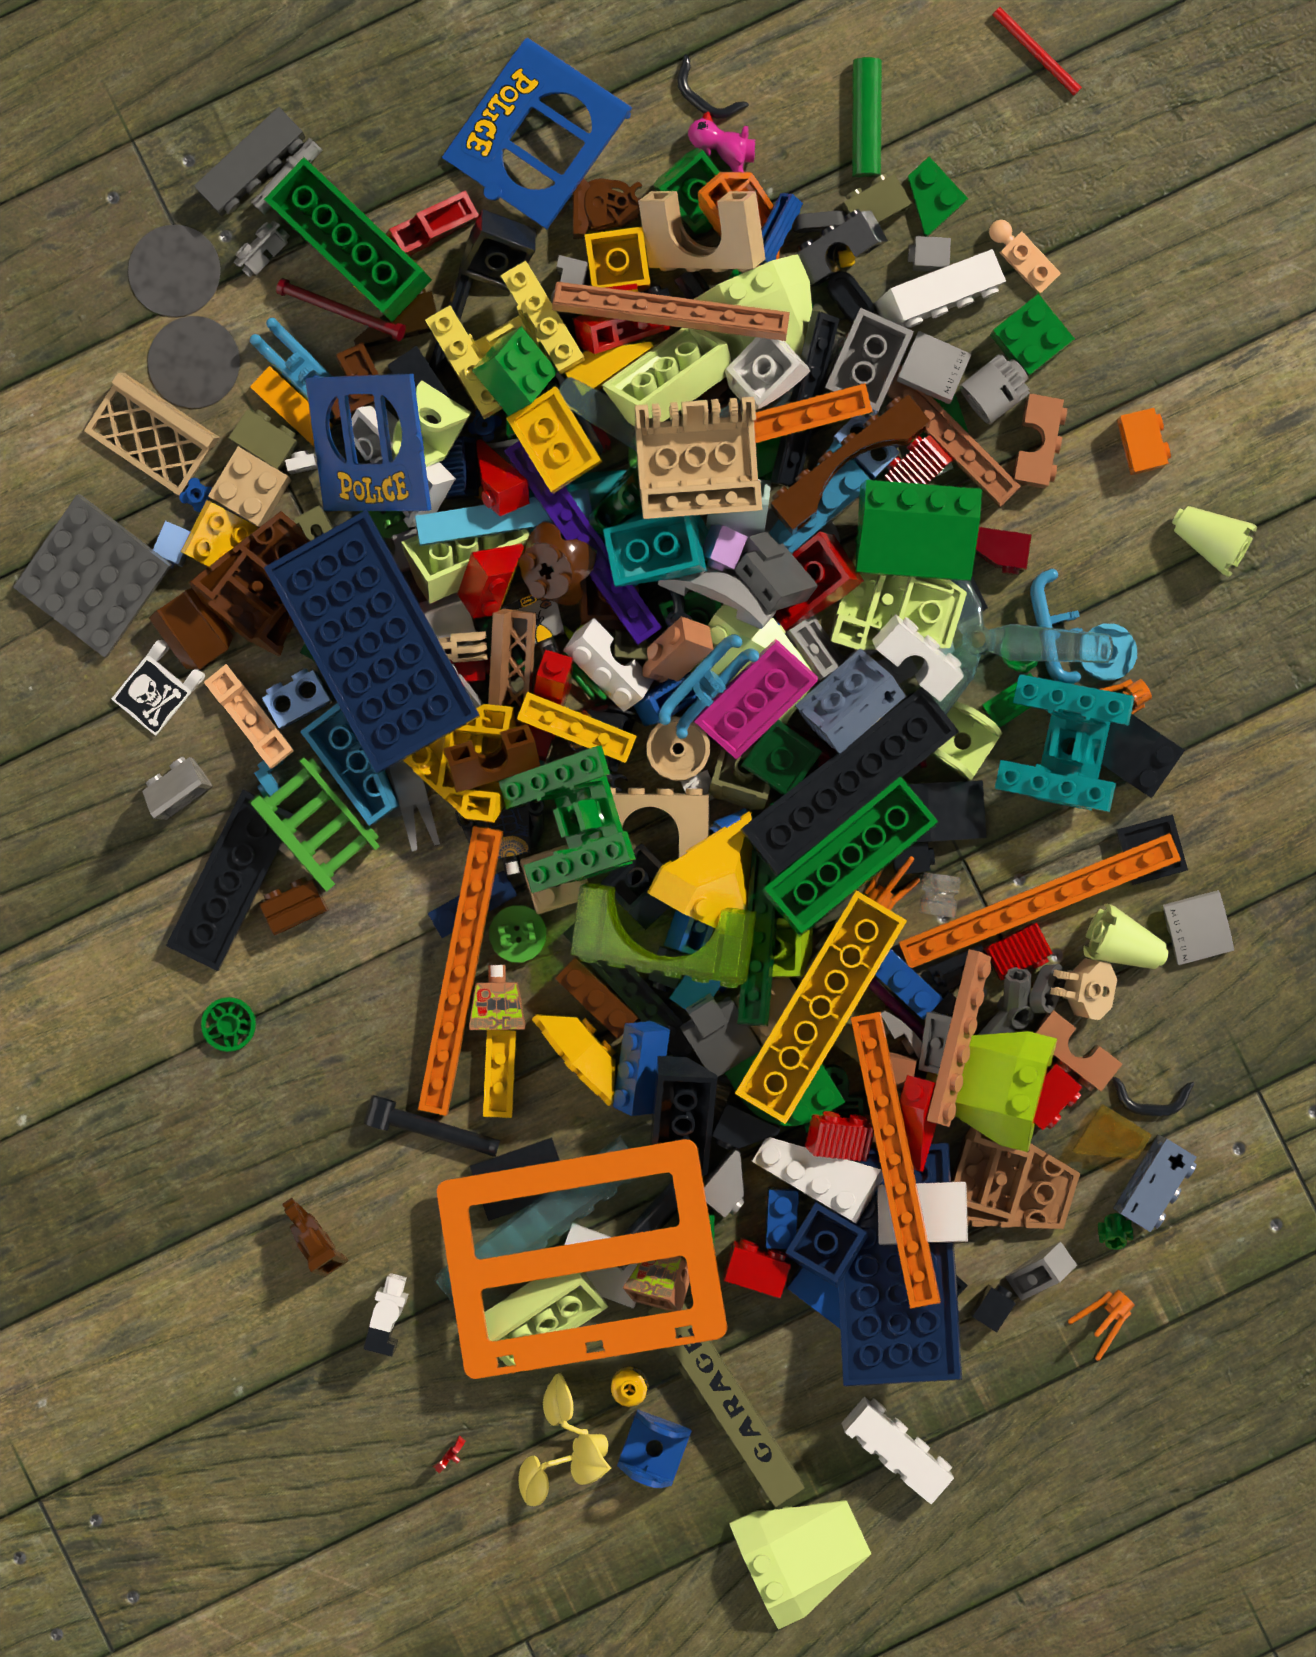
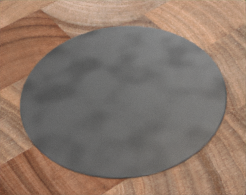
(174, 270)
(193, 362)

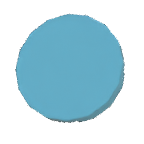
(1122, 658)

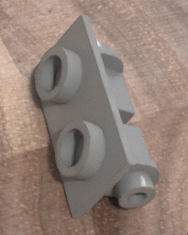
(267, 239)

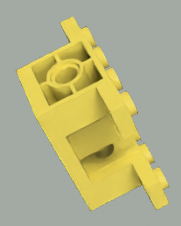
(534, 316)

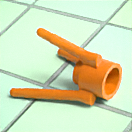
(1137, 689)
(883, 895)
(1117, 1306)

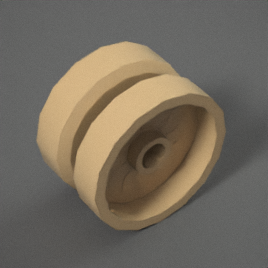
(677, 766)

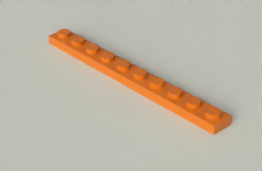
(1039, 901)
(460, 970)
(895, 1160)

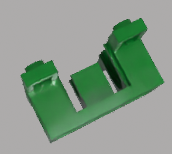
(583, 816)

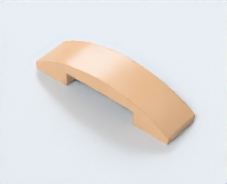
(249, 716)

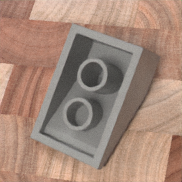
(175, 789)

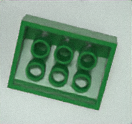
(917, 530)

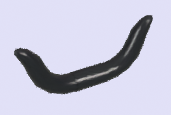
(699, 102)
(1152, 1109)

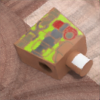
(497, 1003)
(659, 1283)

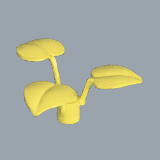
(588, 1449)

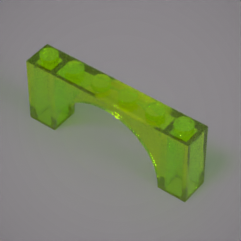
(602, 937)

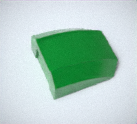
(687, 178)

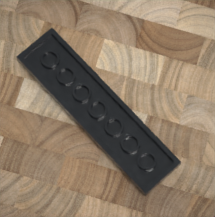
(849, 780)

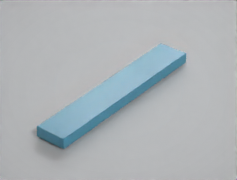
(483, 521)

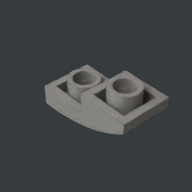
(897, 1028)

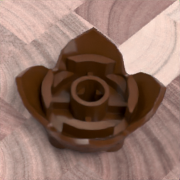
(570, 560)

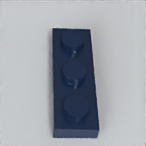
(444, 916)

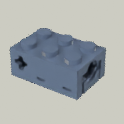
(850, 700)
(1155, 1183)

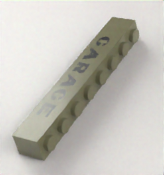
(736, 1415)

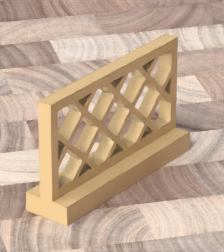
(163, 411)

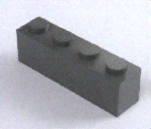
(250, 162)

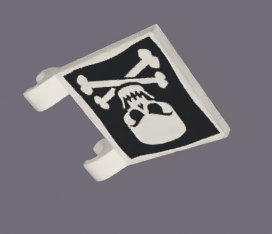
(153, 692)

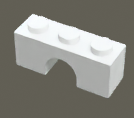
(900, 640)
(592, 654)

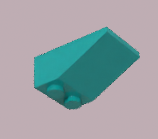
(654, 550)

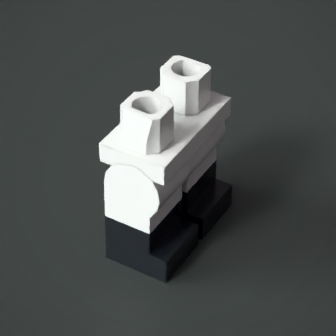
(385, 1314)

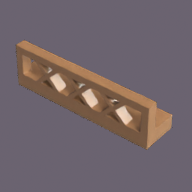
(502, 659)

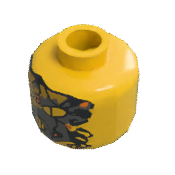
(630, 1376)

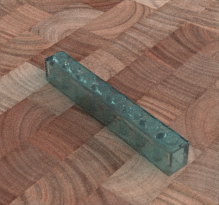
(541, 1220)

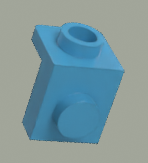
(268, 783)

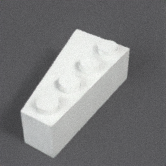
(941, 290)
(368, 443)
(831, 1181)
(898, 1449)

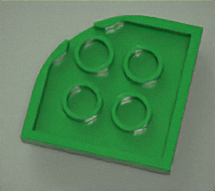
(819, 1096)

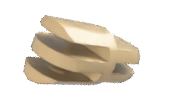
(465, 646)

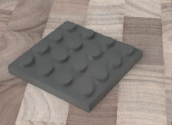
(92, 575)

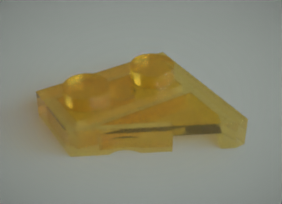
(1112, 1136)

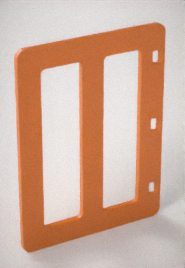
(689, 1239)

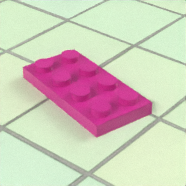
(756, 699)

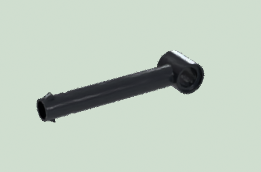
(382, 1114)

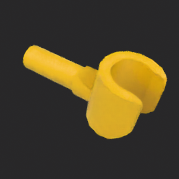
(846, 258)

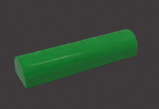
(866, 117)

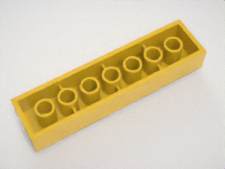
(820, 1007)

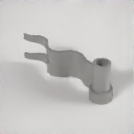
(412, 791)

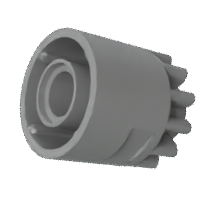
(995, 388)

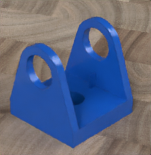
(649, 1469)

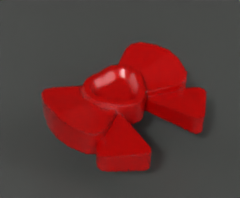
(450, 1455)

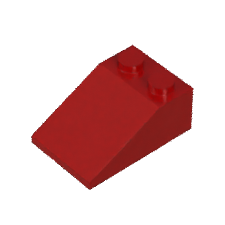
(832, 572)

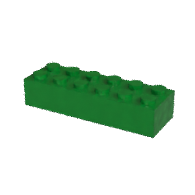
(348, 239)
(850, 856)

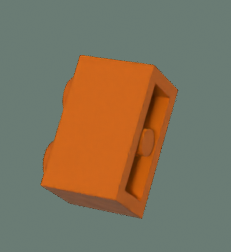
(1143, 441)

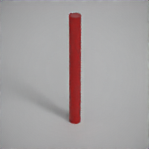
(1037, 51)

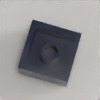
(826, 1244)

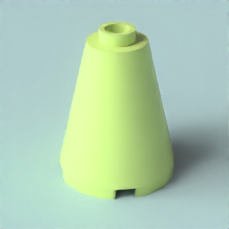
(1214, 536)
(1123, 941)

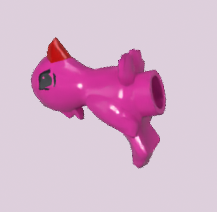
(731, 146)

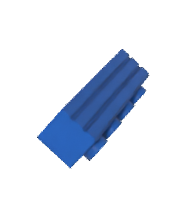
(779, 224)

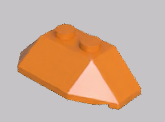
(732, 181)

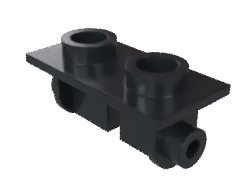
(949, 972)

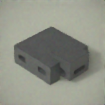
(773, 573)
(717, 1036)

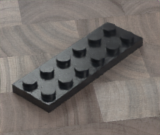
(227, 885)

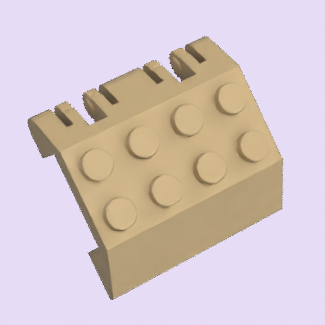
(697, 459)

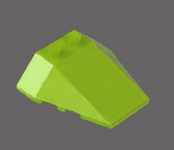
(1004, 1085)

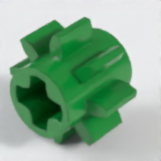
(1115, 1231)

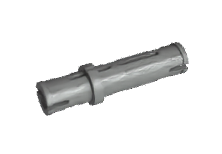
(309, 150)

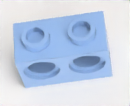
(865, 461)
(300, 706)

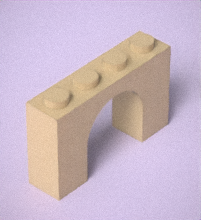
(672, 248)
(687, 809)

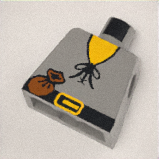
(547, 621)

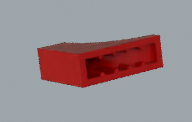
(553, 684)

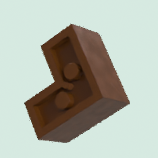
(355, 362)

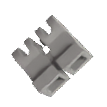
(573, 272)

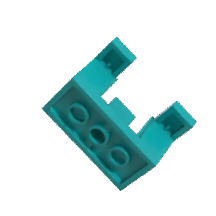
(1076, 715)

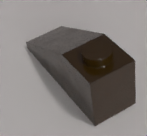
(412, 317)

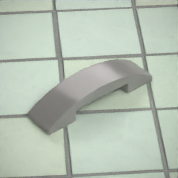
(726, 590)

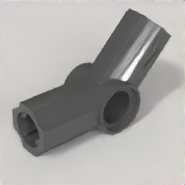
(1013, 1005)

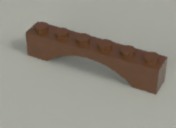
(895, 427)

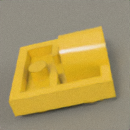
(215, 534)

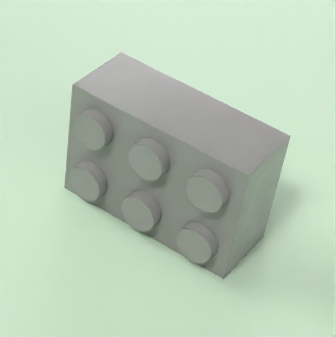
(870, 356)

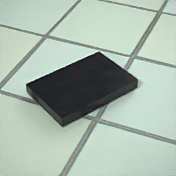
(529, 1155)

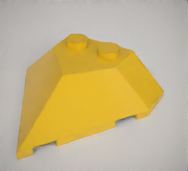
(480, 802)
(708, 876)
(581, 1051)

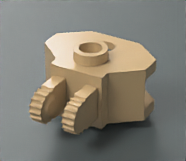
(1085, 988)

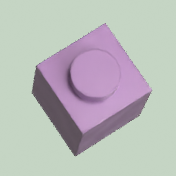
(723, 547)

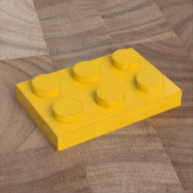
(554, 440)

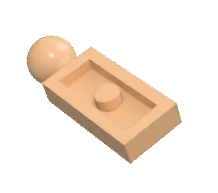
(1024, 256)

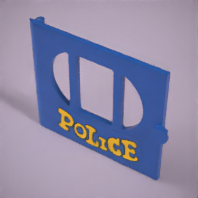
(517, 90)
(372, 486)

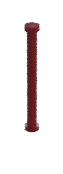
(395, 330)

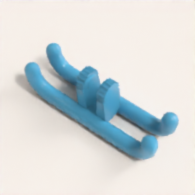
(299, 364)
(1044, 619)
(705, 683)

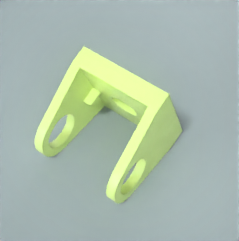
(436, 437)
(982, 735)

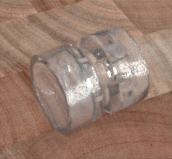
(939, 895)

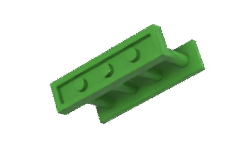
(305, 850)

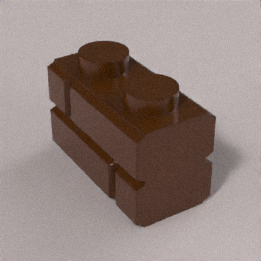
(293, 906)

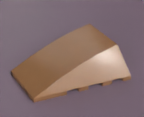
(1013, 1185)

